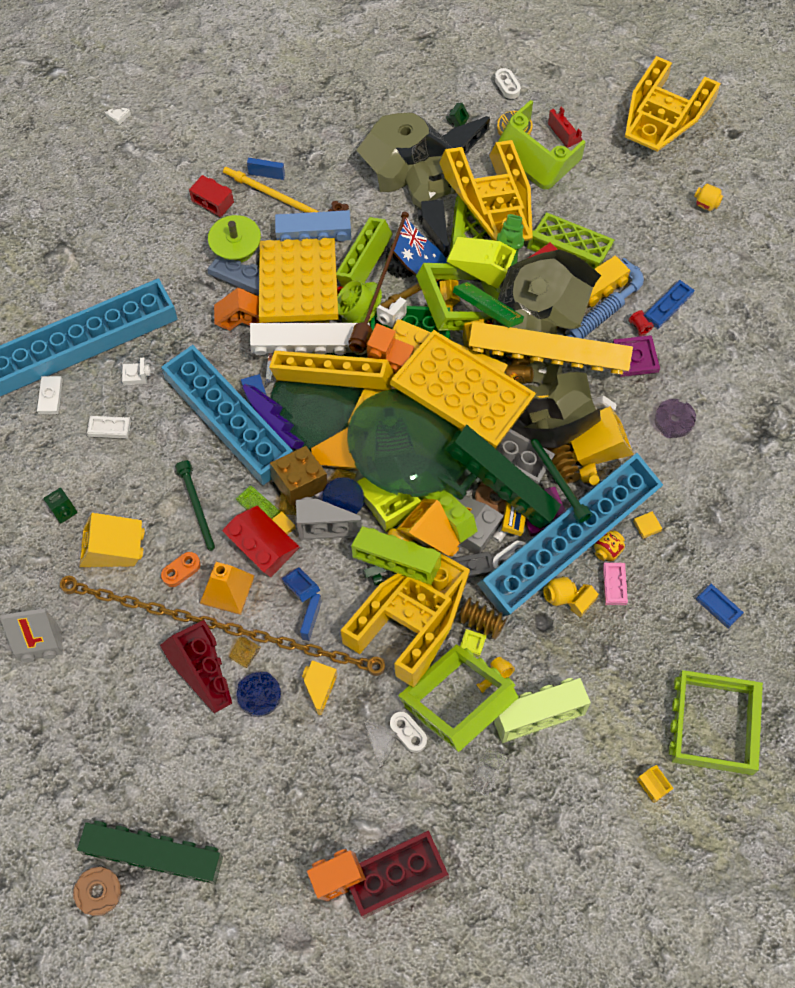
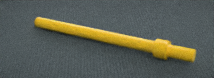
(241, 177)

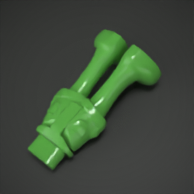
(512, 234)

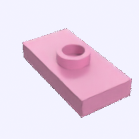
(615, 584)

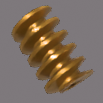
(565, 464)
(482, 618)

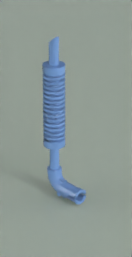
(609, 305)

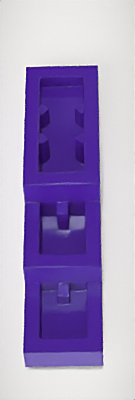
(270, 412)

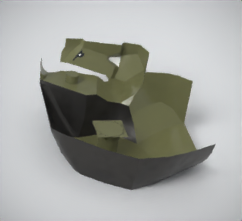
(562, 414)

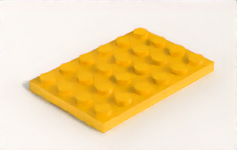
(297, 280)
(463, 388)

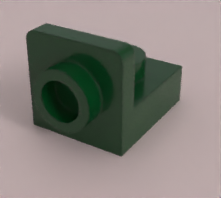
(60, 505)

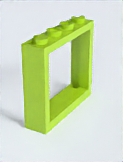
(442, 317)
(476, 720)
(753, 725)

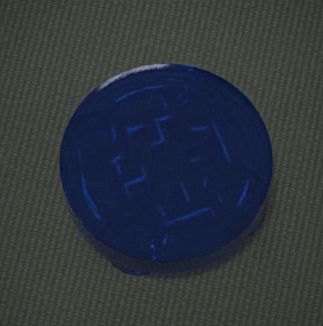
(344, 494)
(258, 694)

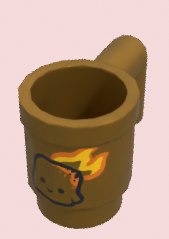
(520, 371)

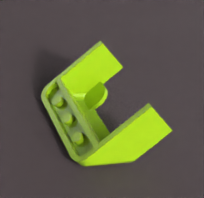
(540, 164)

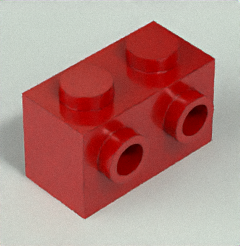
(211, 195)

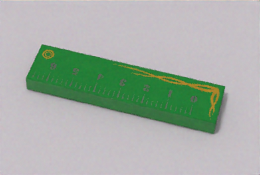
(488, 304)

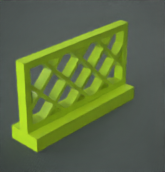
(460, 222)
(540, 240)

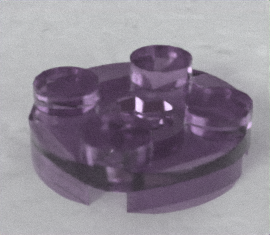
(678, 409)

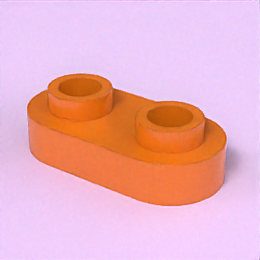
(181, 569)

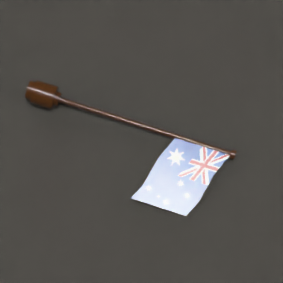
(412, 251)

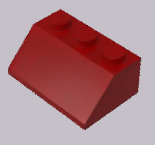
(261, 539)

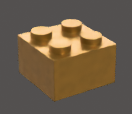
(298, 475)

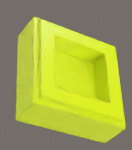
(473, 641)

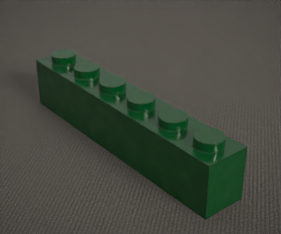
(503, 477)
(150, 853)

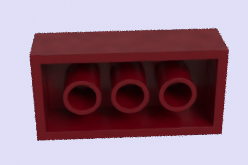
(398, 874)

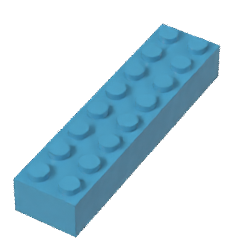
(225, 412)

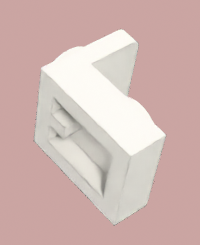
(396, 311)
(136, 373)

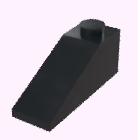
(467, 134)
(434, 223)

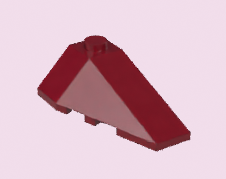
(196, 660)

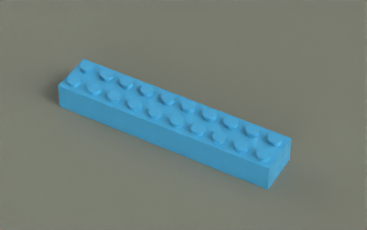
(84, 335)
(567, 539)

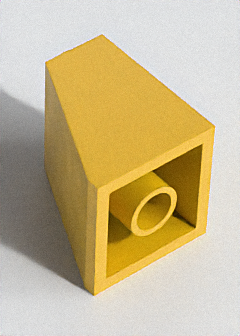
(603, 441)
(111, 541)

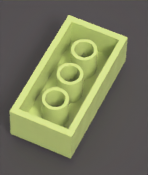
(543, 709)

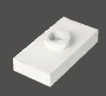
(49, 395)
(109, 427)

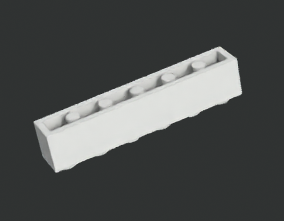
(301, 338)

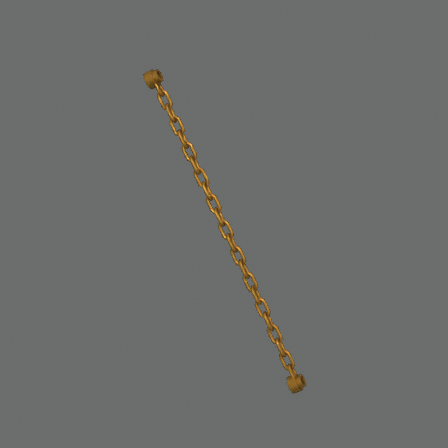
(67, 580)

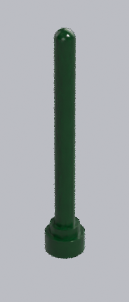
(184, 470)
(581, 512)

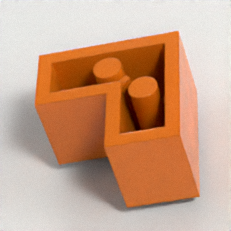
(236, 309)
(386, 346)
(336, 875)

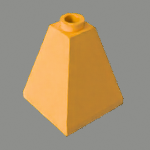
(335, 452)
(431, 527)
(227, 588)

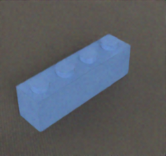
(313, 226)

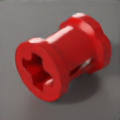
(641, 323)

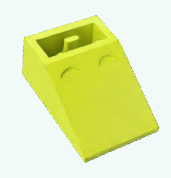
(482, 259)
(387, 507)

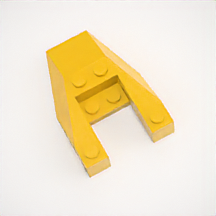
(660, 115)
(493, 196)
(416, 605)

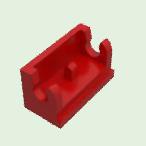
(563, 128)

